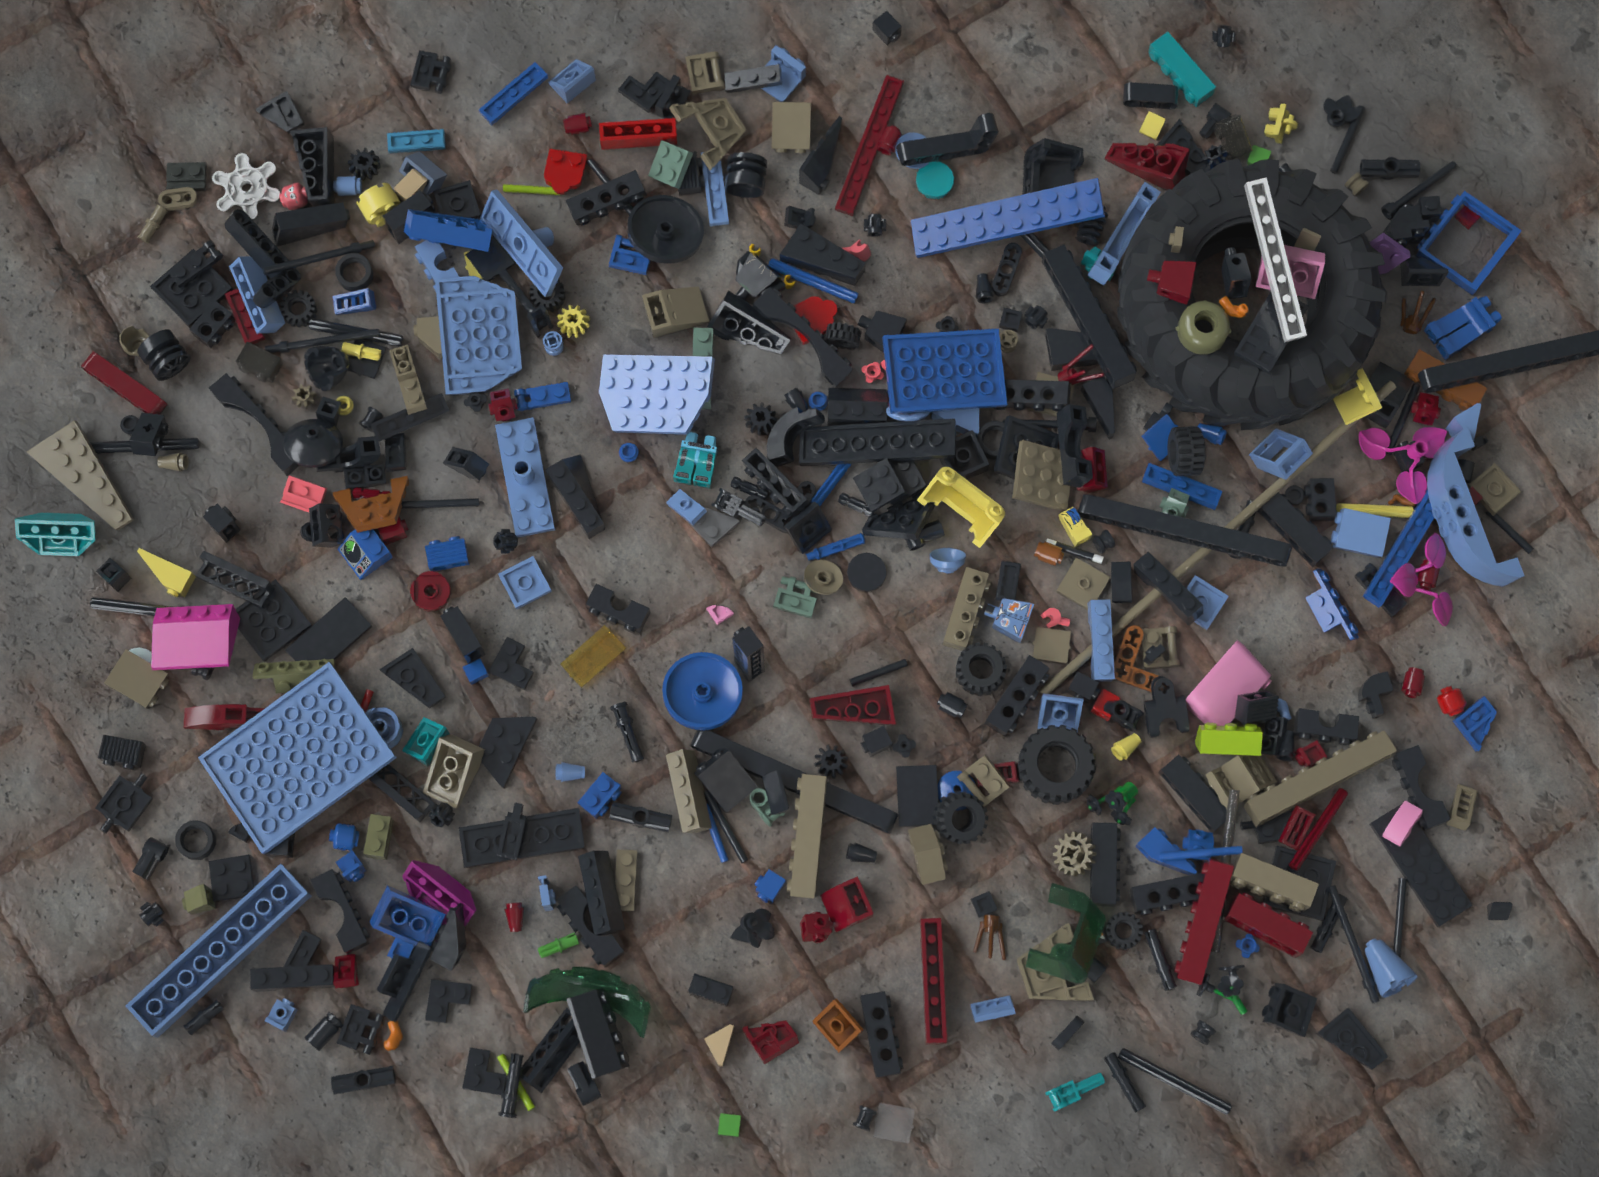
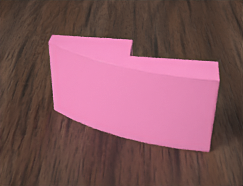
(1402, 823)

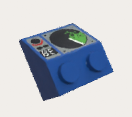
(364, 552)

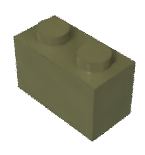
(378, 837)

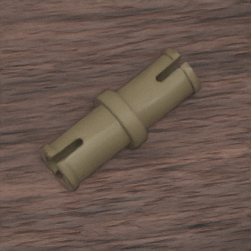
(152, 224)

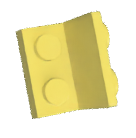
(1358, 401)

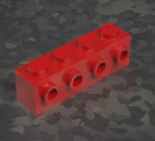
(637, 133)

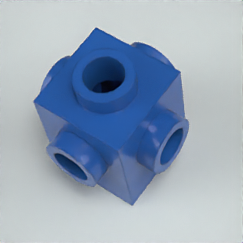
(1198, 840)

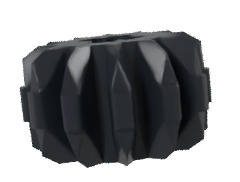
(370, 168)
(769, 419)
(827, 755)

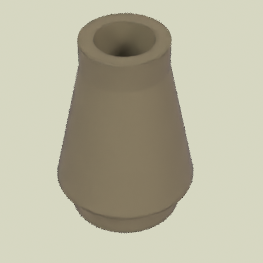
(174, 462)

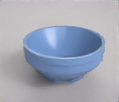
(947, 559)

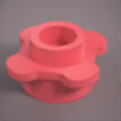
(875, 366)

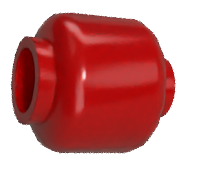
(1451, 701)

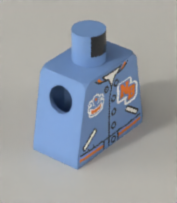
(1010, 617)

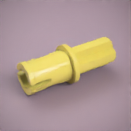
(361, 351)

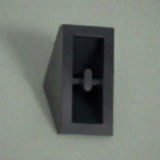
(114, 574)

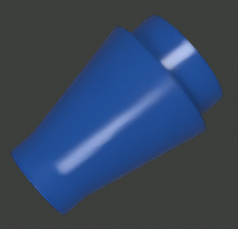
(1212, 433)

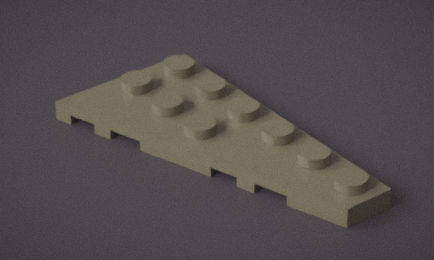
(77, 466)

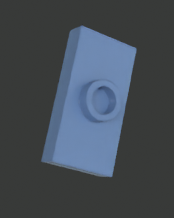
(686, 507)
(992, 1008)

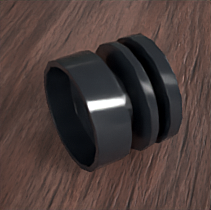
(746, 175)
(163, 355)

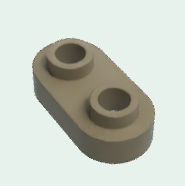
(178, 198)

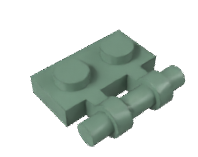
(795, 602)

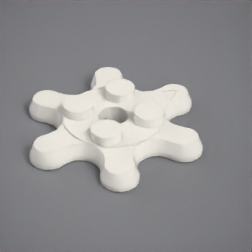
(243, 175)

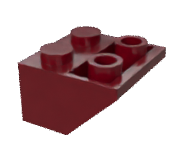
(847, 904)

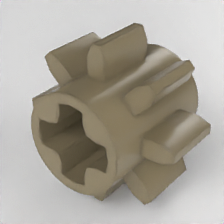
(308, 397)

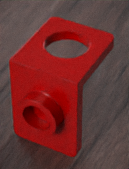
(1098, 708)

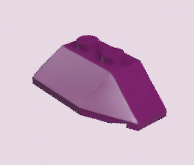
(438, 889)

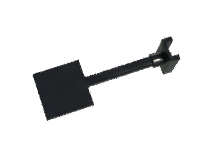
(495, 264)

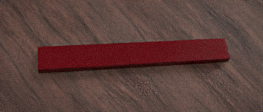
(868, 145)

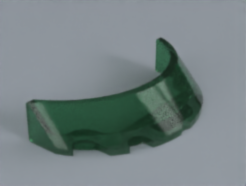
(565, 984)

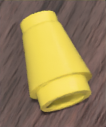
(1125, 747)

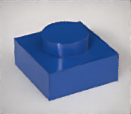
(401, 947)

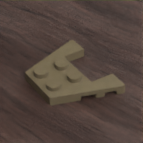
(718, 122)
(1048, 987)

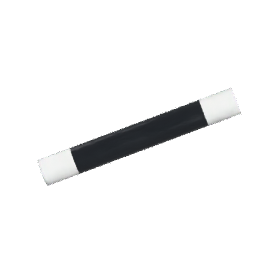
(1077, 552)

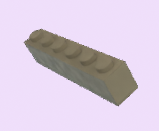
(808, 836)

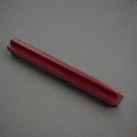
(1318, 829)

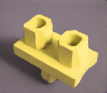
(1284, 123)

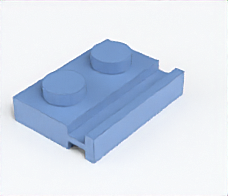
(547, 895)

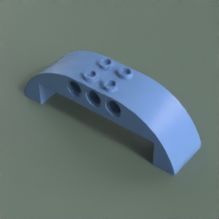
(1459, 518)

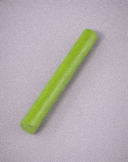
(528, 189)
(521, 1090)

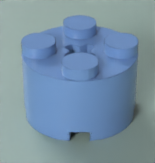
(389, 721)

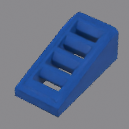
(361, 294)

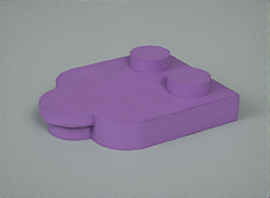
(1392, 252)

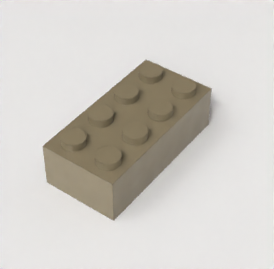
(1273, 882)

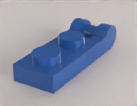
(543, 396)

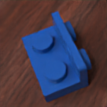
(599, 795)

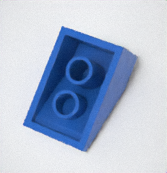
(406, 917)

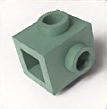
(1175, 503)

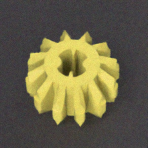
(573, 314)

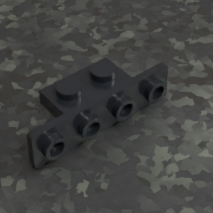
(401, 979)

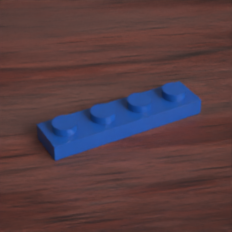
(513, 93)
(1198, 492)

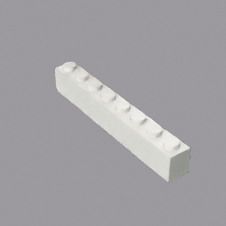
(1275, 259)

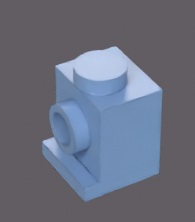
(284, 1021)

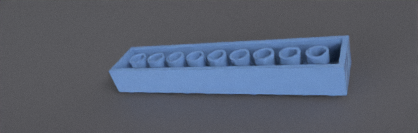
(218, 951)

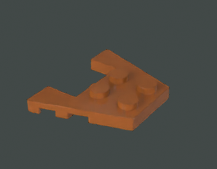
(373, 511)

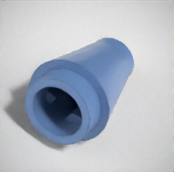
(569, 772)

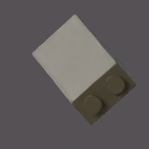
(452, 769)

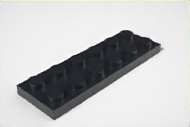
(542, 836)
(1424, 871)

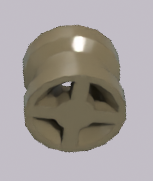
(1356, 184)
(1010, 337)

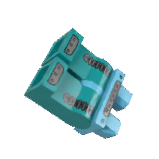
(696, 454)

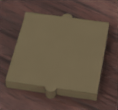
(1051, 645)

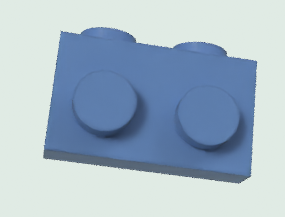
(792, 72)

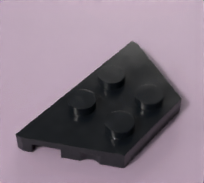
(504, 744)

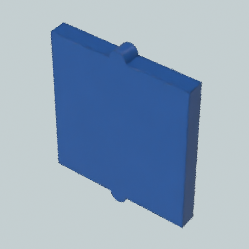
(1158, 436)

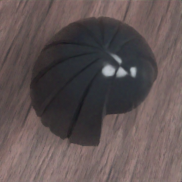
(326, 366)

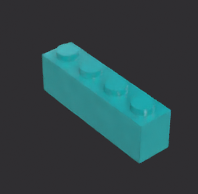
(1181, 69)

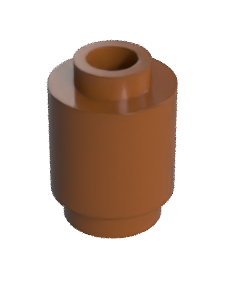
(1049, 553)

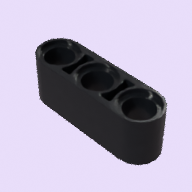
(1150, 95)

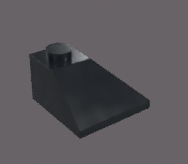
(1421, 272)

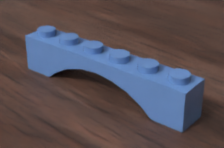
(1123, 233)

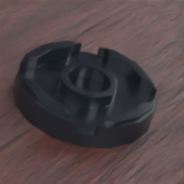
(866, 572)

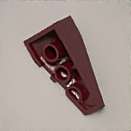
(1156, 164)

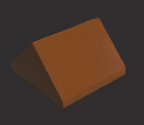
(837, 1025)

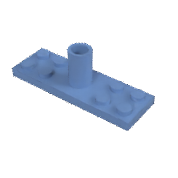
(522, 243)
(526, 491)

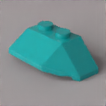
(56, 533)

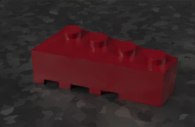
(856, 706)

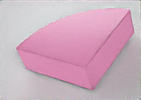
(719, 613)

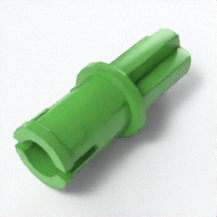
(558, 945)

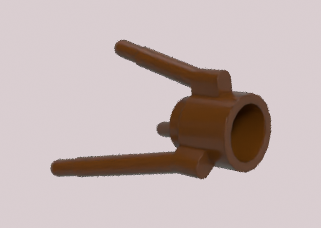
(1412, 324)
(991, 925)

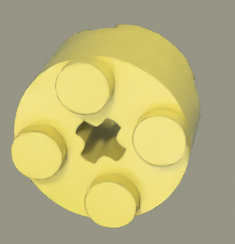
(377, 202)

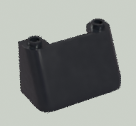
(1050, 165)

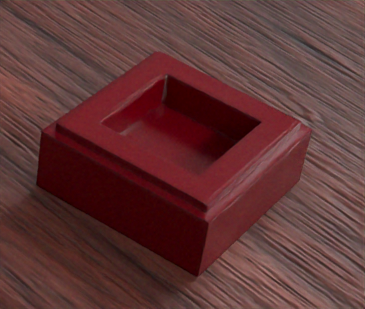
(1467, 217)

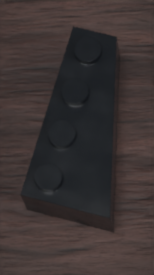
(817, 254)

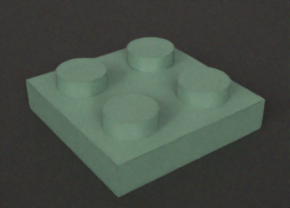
(670, 164)

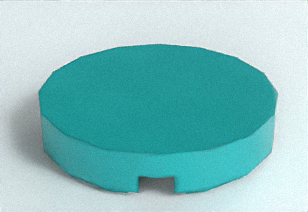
(934, 180)

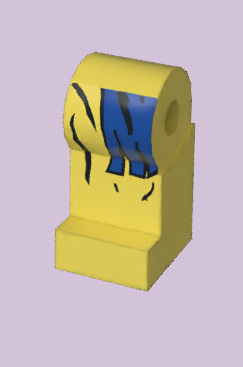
(1075, 527)

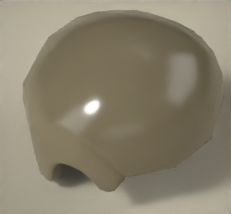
(131, 339)

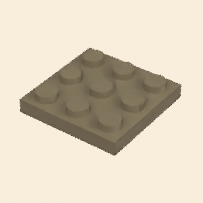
(1040, 476)

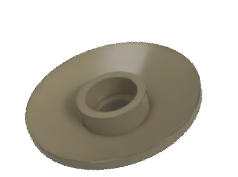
(826, 571)

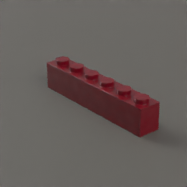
(1204, 921)
(933, 981)

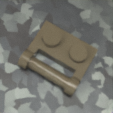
(698, 72)
(1152, 637)
(989, 778)

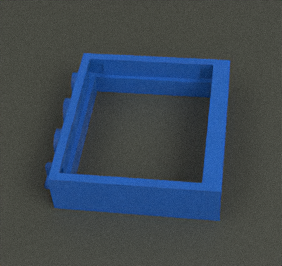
(1487, 214)

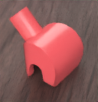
(859, 250)
(1055, 617)

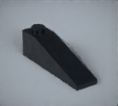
(817, 167)
(741, 322)

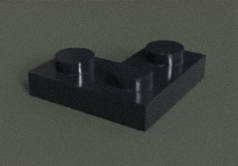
(644, 95)
(506, 665)
(443, 993)
(477, 1076)

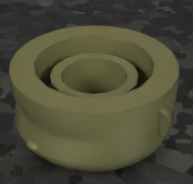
(1198, 341)

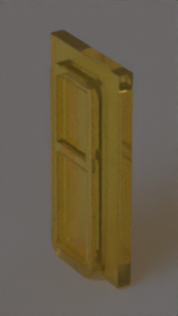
(593, 656)

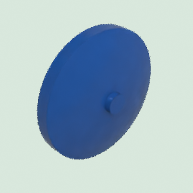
(702, 691)

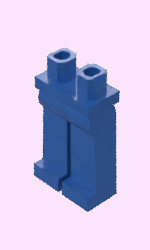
(1477, 324)

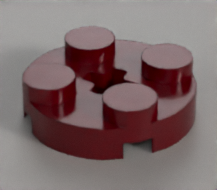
(422, 583)

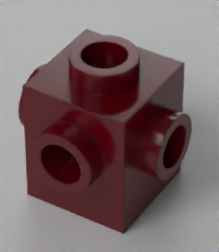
(502, 405)
(1426, 409)
(816, 927)

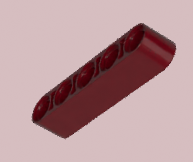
(123, 384)

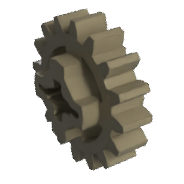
(1071, 852)

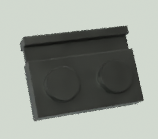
(186, 175)

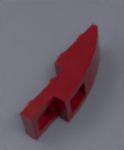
(218, 716)

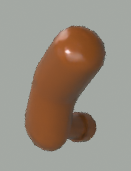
(1402, 500)

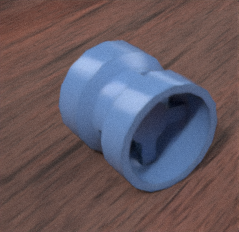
(553, 347)

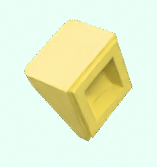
(1152, 125)

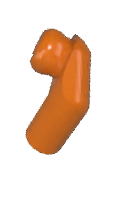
(1233, 310)
(395, 1037)

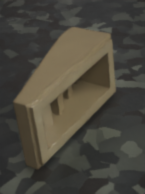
(1458, 819)

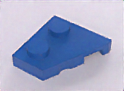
(1476, 721)

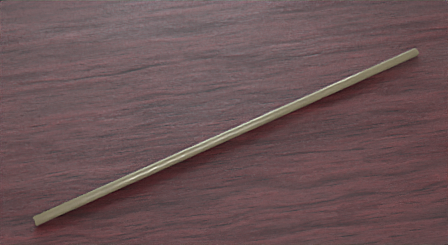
(1202, 552)

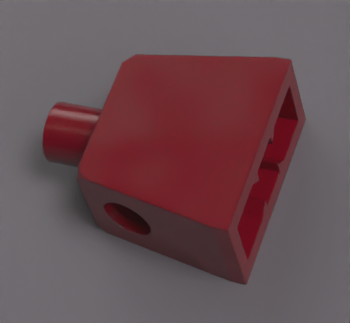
(1174, 280)

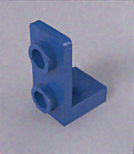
(351, 867)

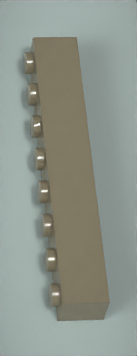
(1319, 778)

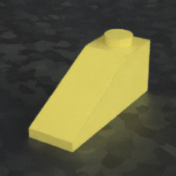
(173, 577)

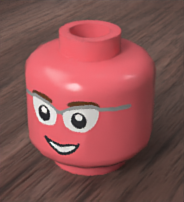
(293, 196)

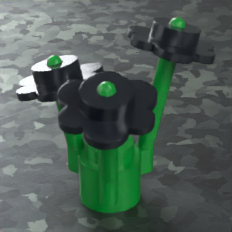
(1116, 800)

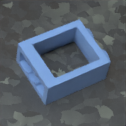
(1289, 461)

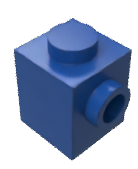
(769, 886)

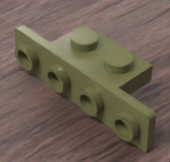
(288, 674)

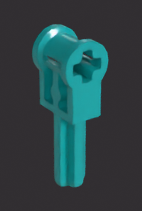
(1070, 1092)

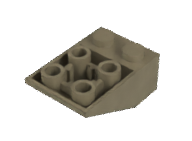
(674, 310)

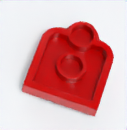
(564, 170)
(817, 312)

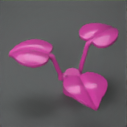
(1427, 442)
(1406, 579)

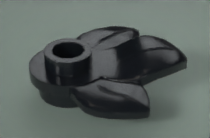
(1340, 109)
(757, 926)

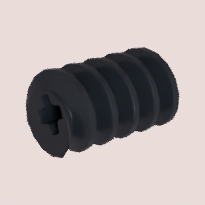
(1088, 230)

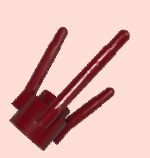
(1072, 375)

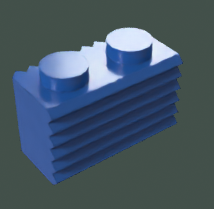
(447, 554)

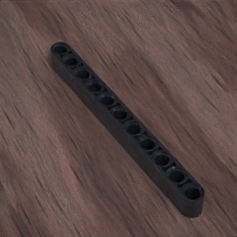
(1509, 362)
(1185, 530)
(761, 765)

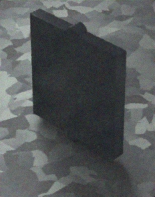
(366, 366)

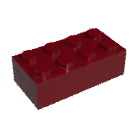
(1268, 925)

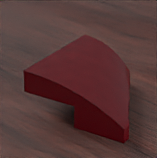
(771, 1039)

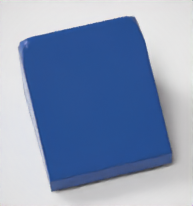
(475, 671)

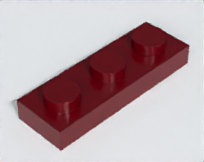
(242, 317)

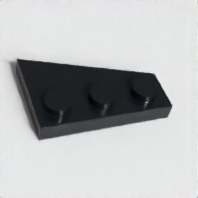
(414, 678)
(1353, 1039)

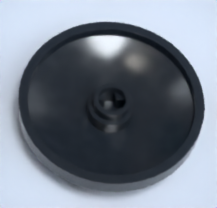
(665, 229)

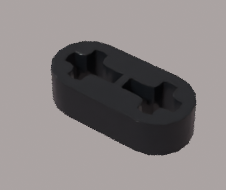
(1067, 1033)

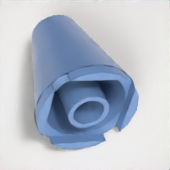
(1388, 968)

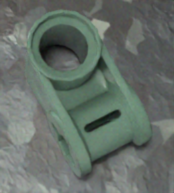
(763, 808)

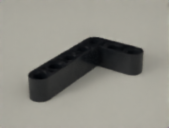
(952, 145)
(265, 254)

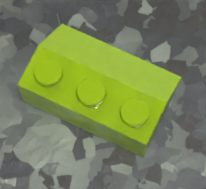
(1229, 739)

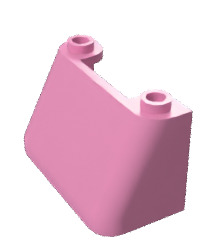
(1233, 675)

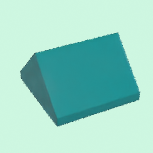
(424, 741)

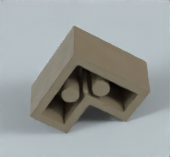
(927, 853)

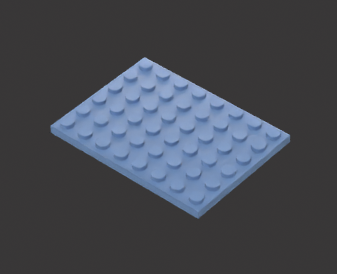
(296, 758)

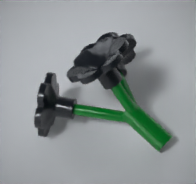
(1229, 987)

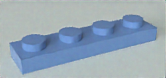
(715, 195)

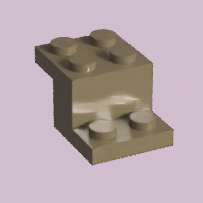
(1241, 773)

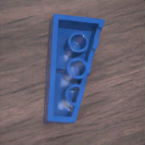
(448, 229)

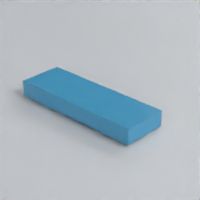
(416, 141)

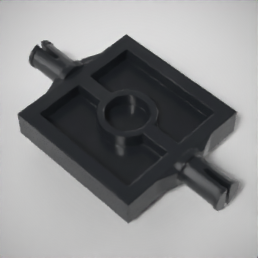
(124, 803)
(1271, 830)

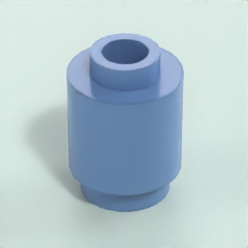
(347, 186)

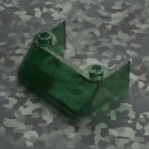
(1073, 960)

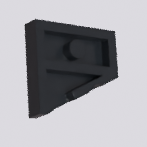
(282, 112)

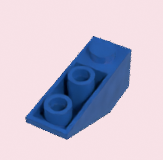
(1157, 842)

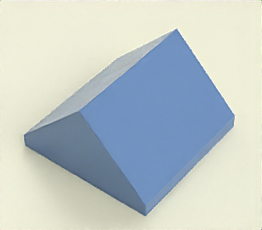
(573, 80)
(1464, 420)
(1059, 711)

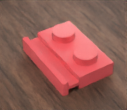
(302, 494)

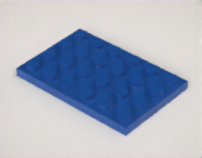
(944, 371)

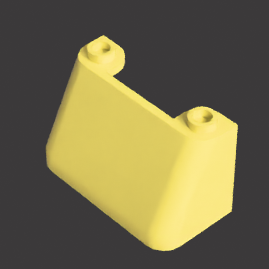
(966, 500)

